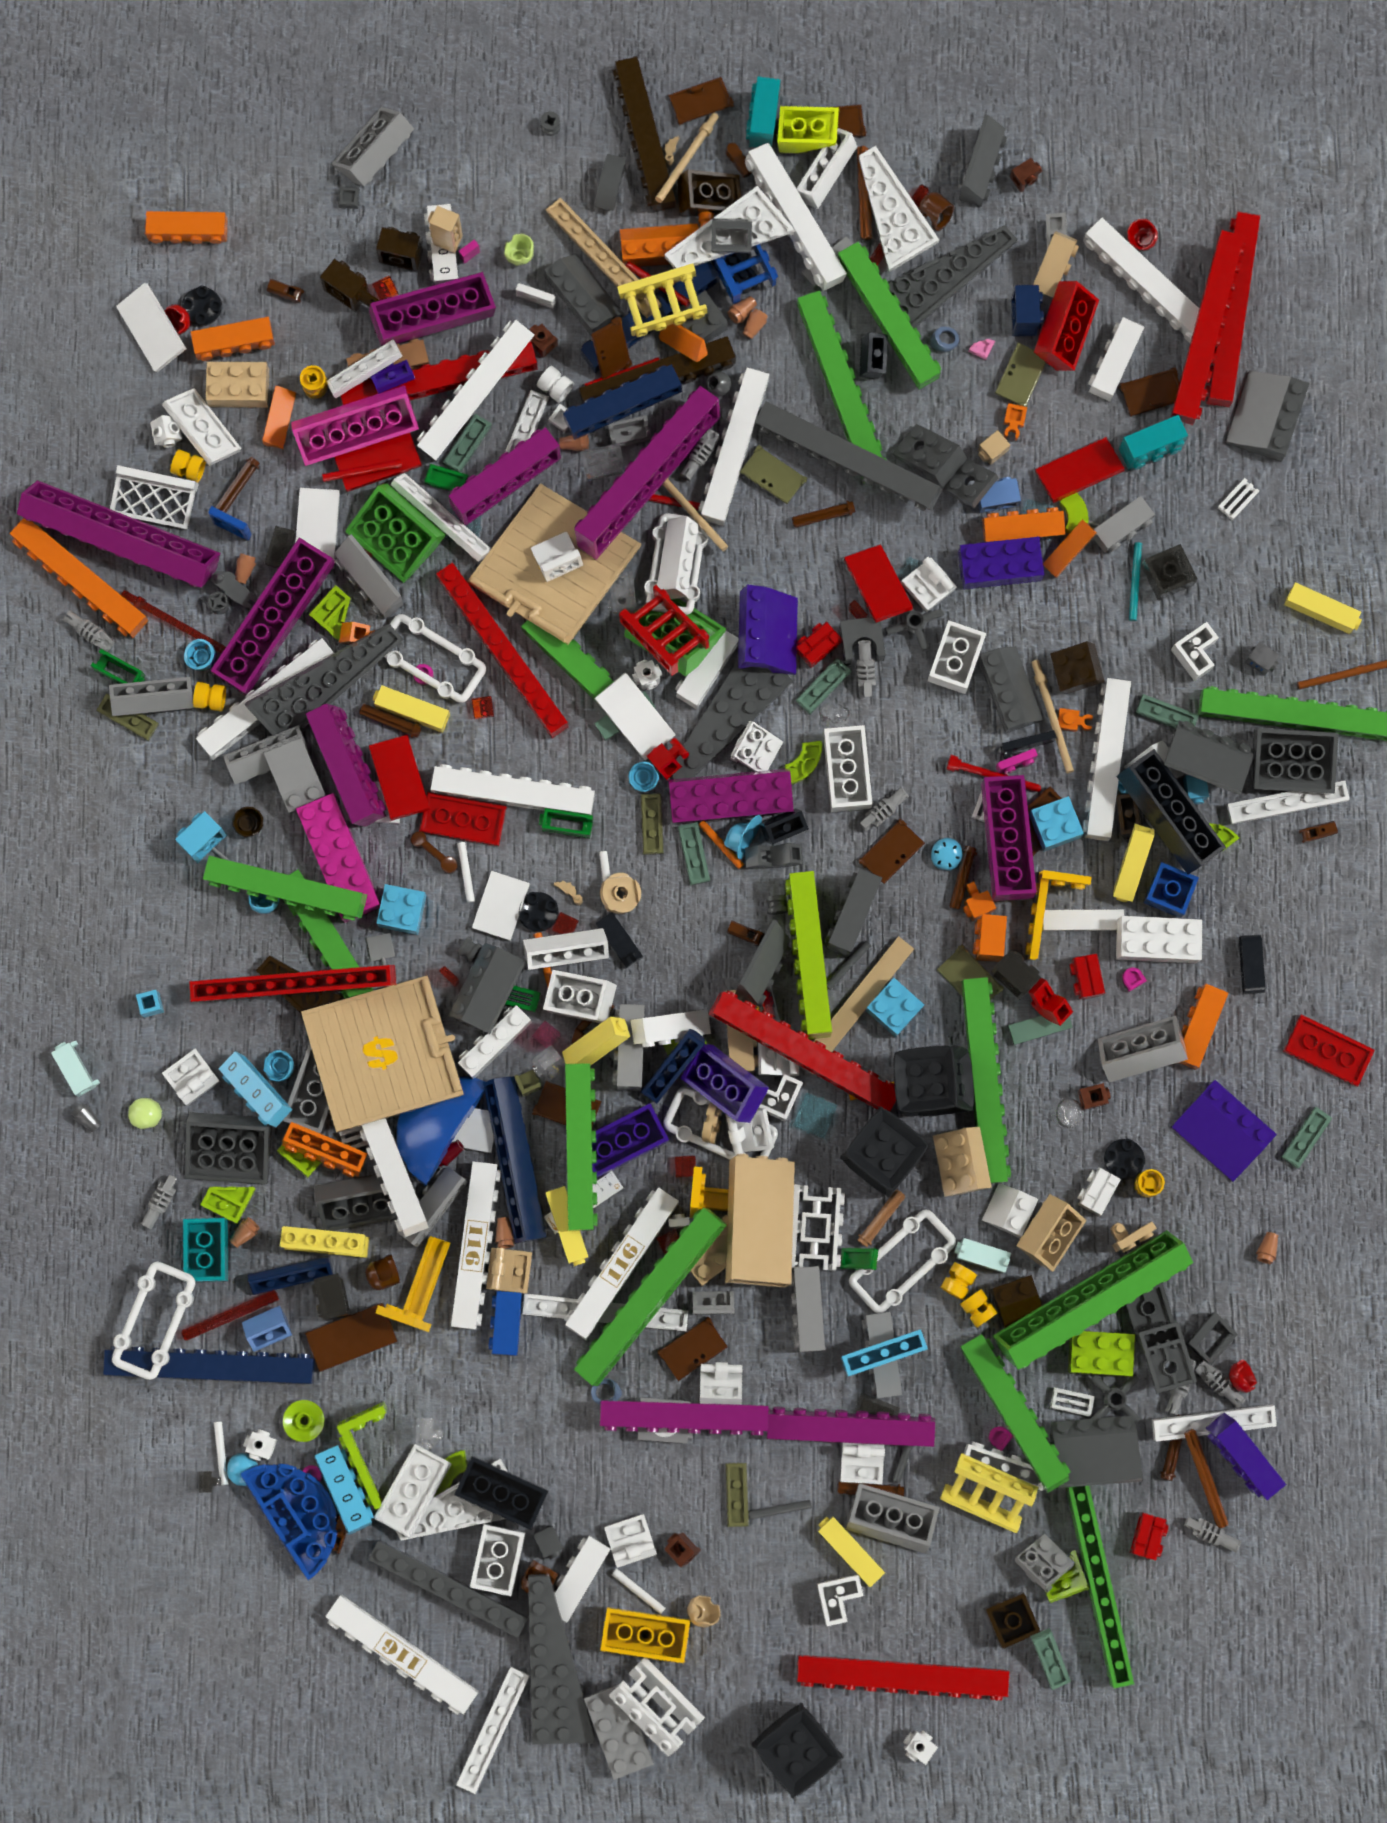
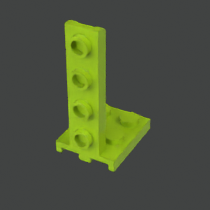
(355, 1459)

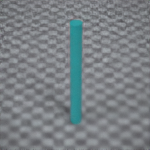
(1135, 581)

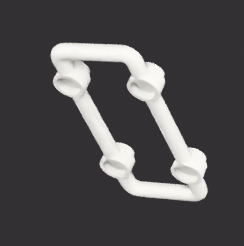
(693, 591)
(465, 655)
(685, 1134)
(938, 1256)
(123, 1341)

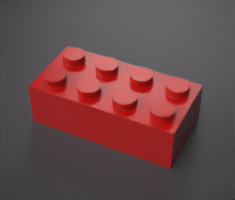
(1066, 325)

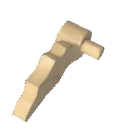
(670, 149)
(568, 889)

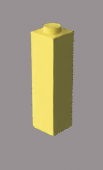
(1323, 608)
(411, 708)
(1133, 863)
(597, 1042)
(571, 1240)
(850, 1550)

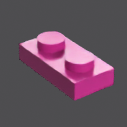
(1008, 765)

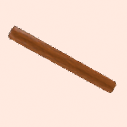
(864, 201)
(1206, 1478)

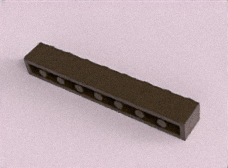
(644, 132)
(719, 357)

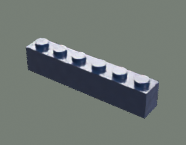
(622, 401)

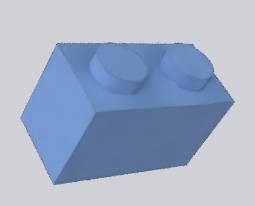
(1001, 495)
(266, 1328)

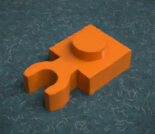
(1015, 418)
(1070, 720)

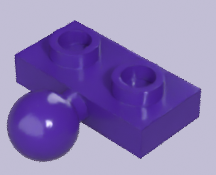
(392, 376)

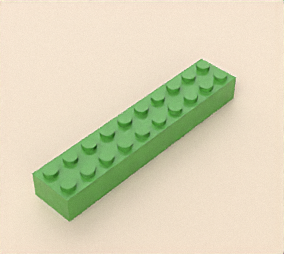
(1093, 1299)

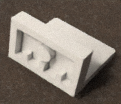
(557, 556)

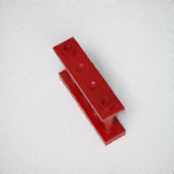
(657, 647)

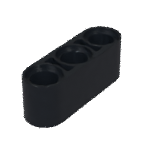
(1252, 964)

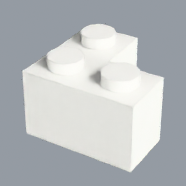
(1192, 648)
(780, 1102)
(832, 1595)

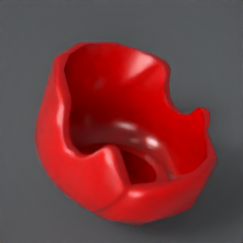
(1142, 234)
(178, 317)
(1242, 1376)

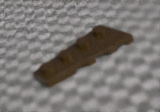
(299, 1001)

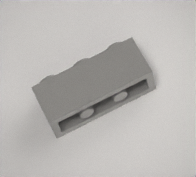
(1124, 525)

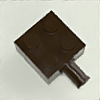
(346, 285)

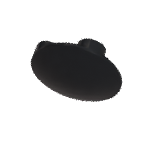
(202, 305)
(538, 911)
(1124, 1159)

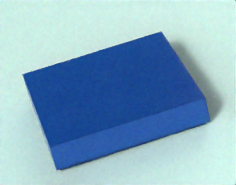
(229, 523)

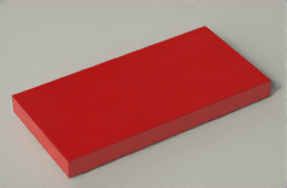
(392, 449)
(1079, 470)
(878, 583)
(399, 777)
(463, 819)
(1329, 1050)

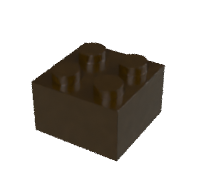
(399, 248)
(1077, 667)
(1012, 1620)

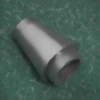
(86, 1117)

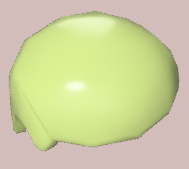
(519, 249)
(144, 1113)

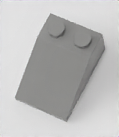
(294, 774)

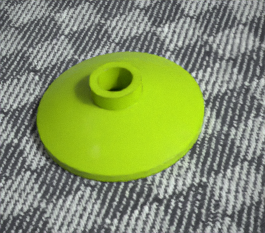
(293, 1416)

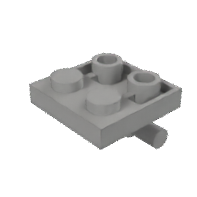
(1044, 1562)

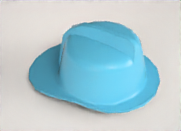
(742, 835)

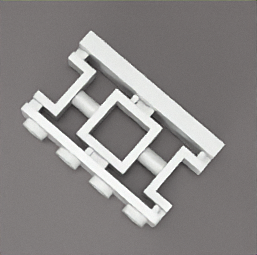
(832, 1229)
(666, 1696)

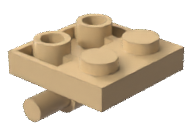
(1127, 1241)
(509, 1270)

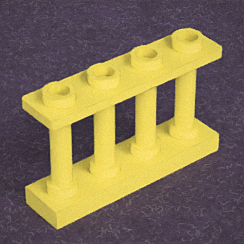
(648, 286)
(324, 1242)
(994, 1479)

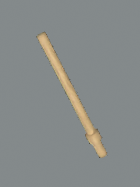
(704, 131)
(695, 515)
(1041, 680)

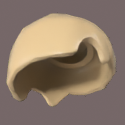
(703, 1611)

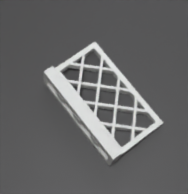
(157, 480)

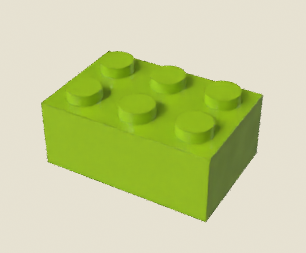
(1102, 1353)

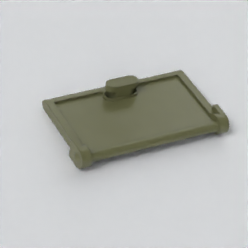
(1019, 382)
(767, 467)
(964, 966)

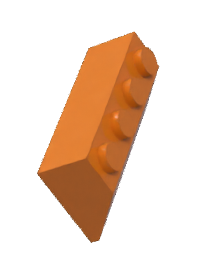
(649, 244)

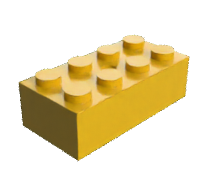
(666, 1638)

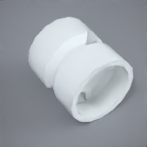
(555, 384)

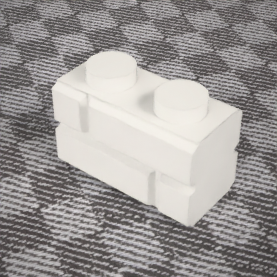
(1098, 1191)

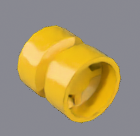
(313, 382)
(191, 467)
(212, 696)
(1149, 1183)
(958, 1281)
(975, 1301)

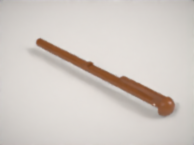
(1361, 669)

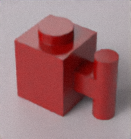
(666, 760)

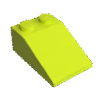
(807, 128)

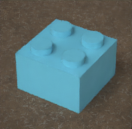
(1056, 823)
(200, 836)
(401, 909)
(894, 1007)

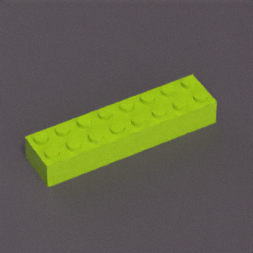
(809, 954)

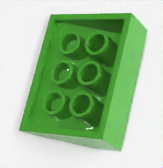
(395, 532)
(695, 656)

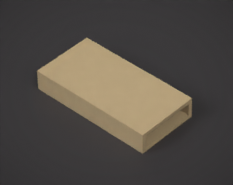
(760, 1221)

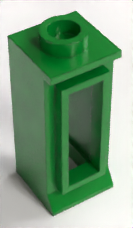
(106, 658)
(545, 822)

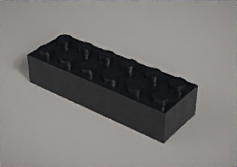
(1171, 812)

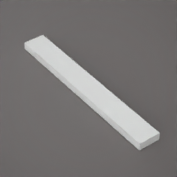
(559, 1308)

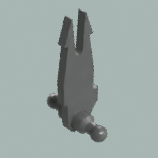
(232, 588)

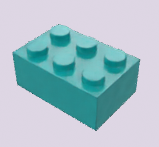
(763, 111)
(1153, 443)
(206, 1249)

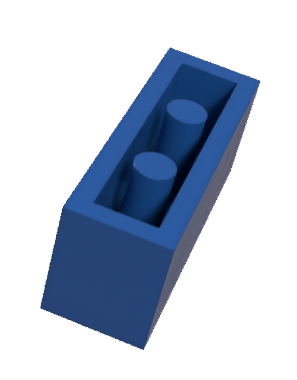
(506, 1323)

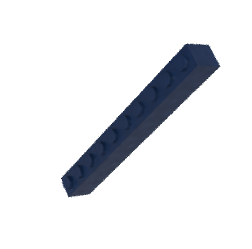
(219, 1366)

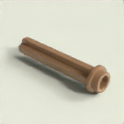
(881, 1218)

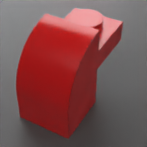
(1049, 1005)

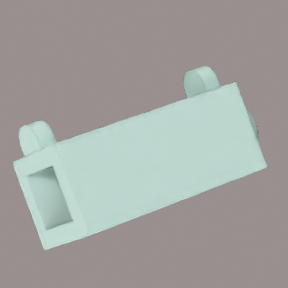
(73, 1068)
(982, 1255)

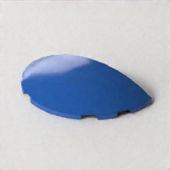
(429, 1131)
(297, 1512)

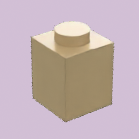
(993, 448)

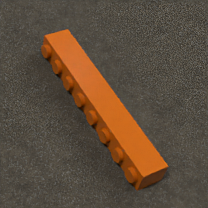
(79, 577)

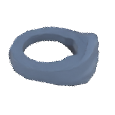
(936, 343)
(617, 1391)

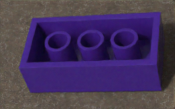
(1001, 563)
(725, 1083)
(627, 1139)
(1244, 1456)

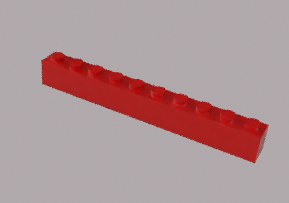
(1207, 327)
(1224, 371)
(443, 376)
(502, 650)
(292, 983)
(802, 1051)
(902, 1675)

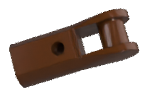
(738, 158)
(282, 289)
(1321, 831)
(742, 931)
(341, 1532)

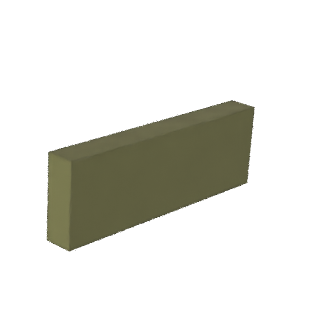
(137, 723)
(652, 824)
(737, 1494)

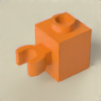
(353, 632)
(978, 903)

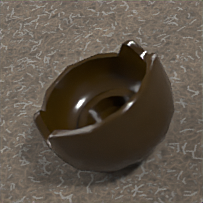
(247, 821)

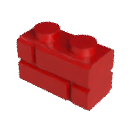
(818, 644)
(1087, 976)
(1149, 1536)

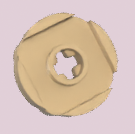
(626, 884)
(712, 1124)

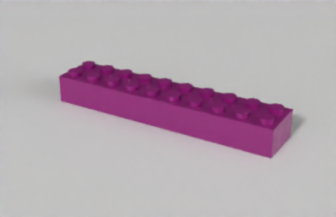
(647, 472)
(118, 533)

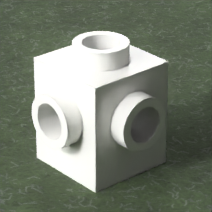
(165, 431)
(647, 681)
(267, 1448)
(925, 1752)

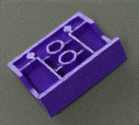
(767, 629)
(1223, 1130)

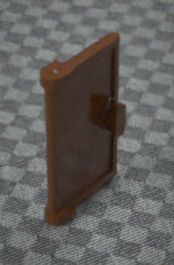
(700, 103)
(851, 120)
(611, 345)
(1156, 389)
(886, 855)
(553, 1103)
(697, 1344)

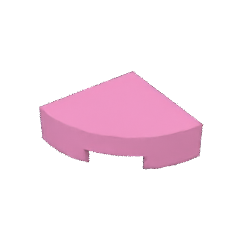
(982, 348)

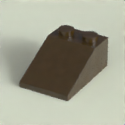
(707, 191)
(1016, 1300)

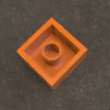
(990, 938)

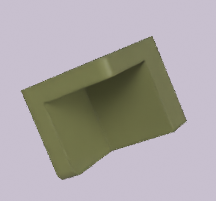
(528, 1083)

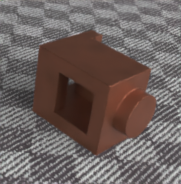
(1025, 174)
(545, 345)
(1085, 1096)
(674, 1549)

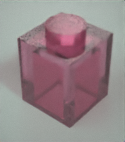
(546, 1035)

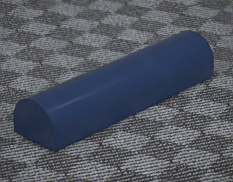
(673, 1065)
(289, 1275)

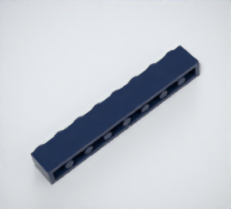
(705, 278)
(514, 1159)

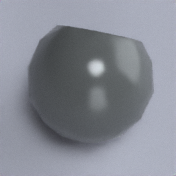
(719, 384)

